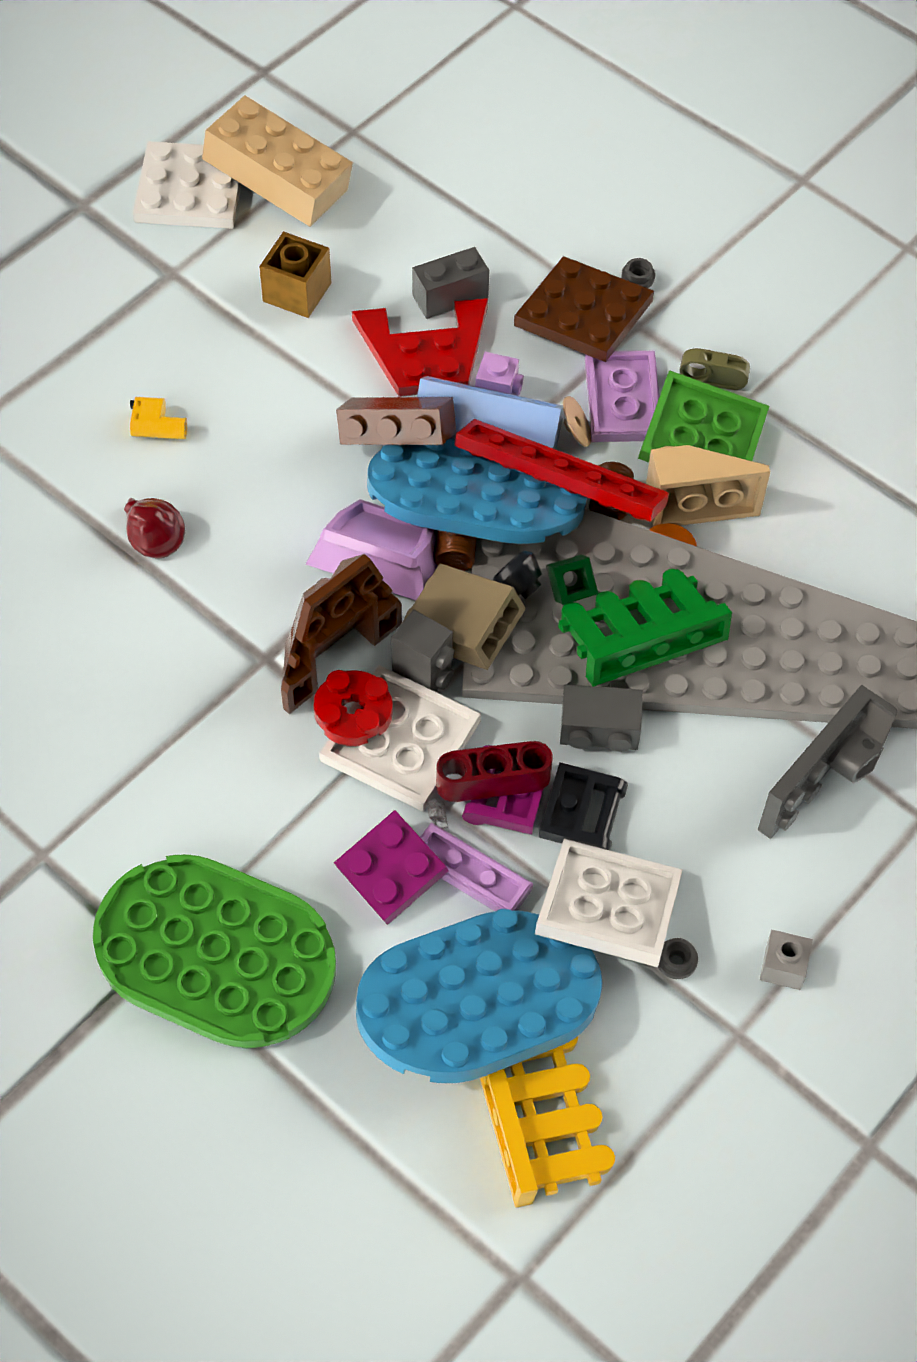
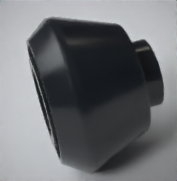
(521, 573)

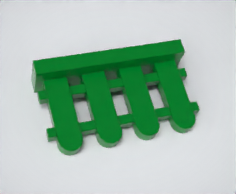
(644, 645)

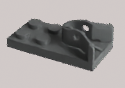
(845, 745)

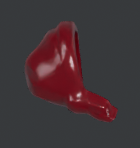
(154, 527)

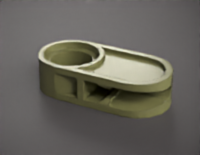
(720, 368)

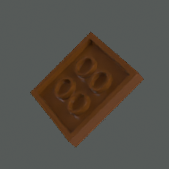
(584, 308)

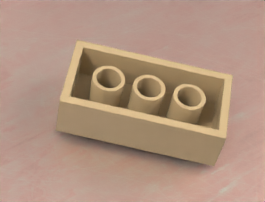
(277, 160)

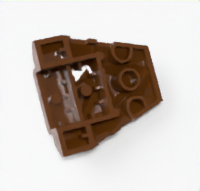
(326, 613)

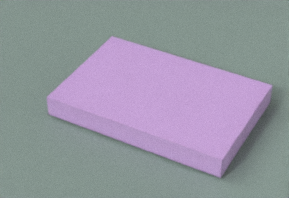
(621, 395)

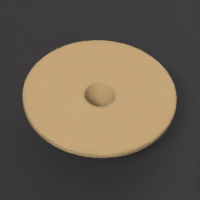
(576, 421)

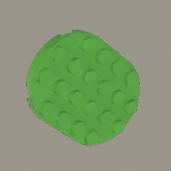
(215, 951)

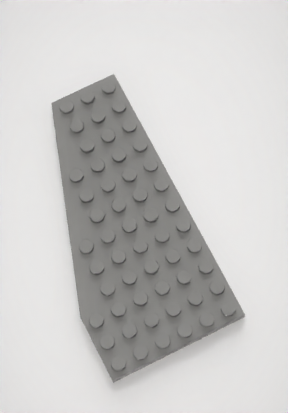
(787, 650)

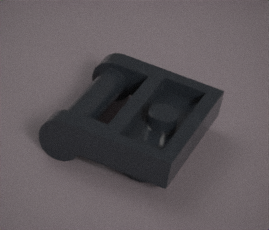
(570, 804)

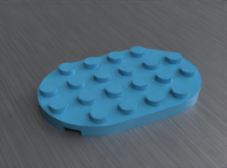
(469, 494)
(476, 997)

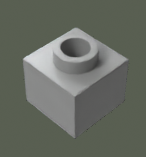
(782, 969)

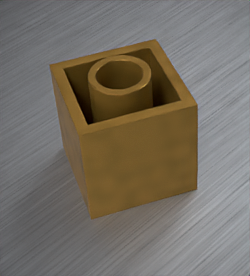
(295, 274)

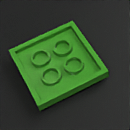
(704, 418)

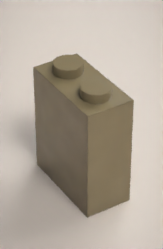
(474, 609)

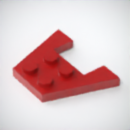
(432, 353)

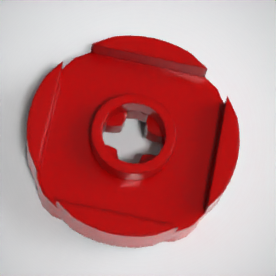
(347, 687)

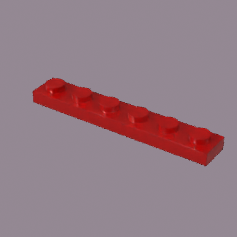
(562, 470)

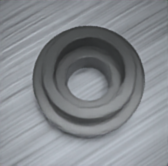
(639, 272)
(683, 949)

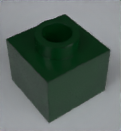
(583, 580)

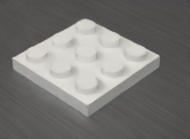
(184, 189)
(407, 753)
(609, 902)

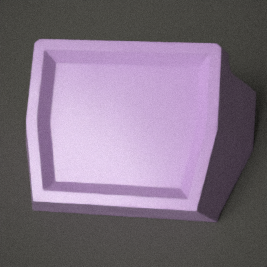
(397, 548)

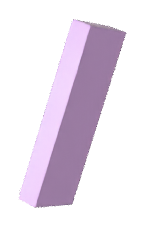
(476, 872)

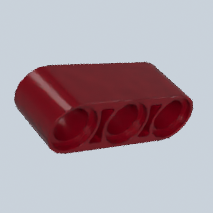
(508, 758)

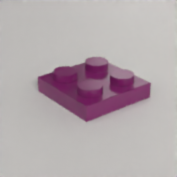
(391, 867)

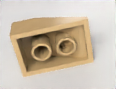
(706, 485)

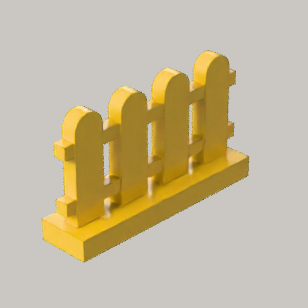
(535, 1129)

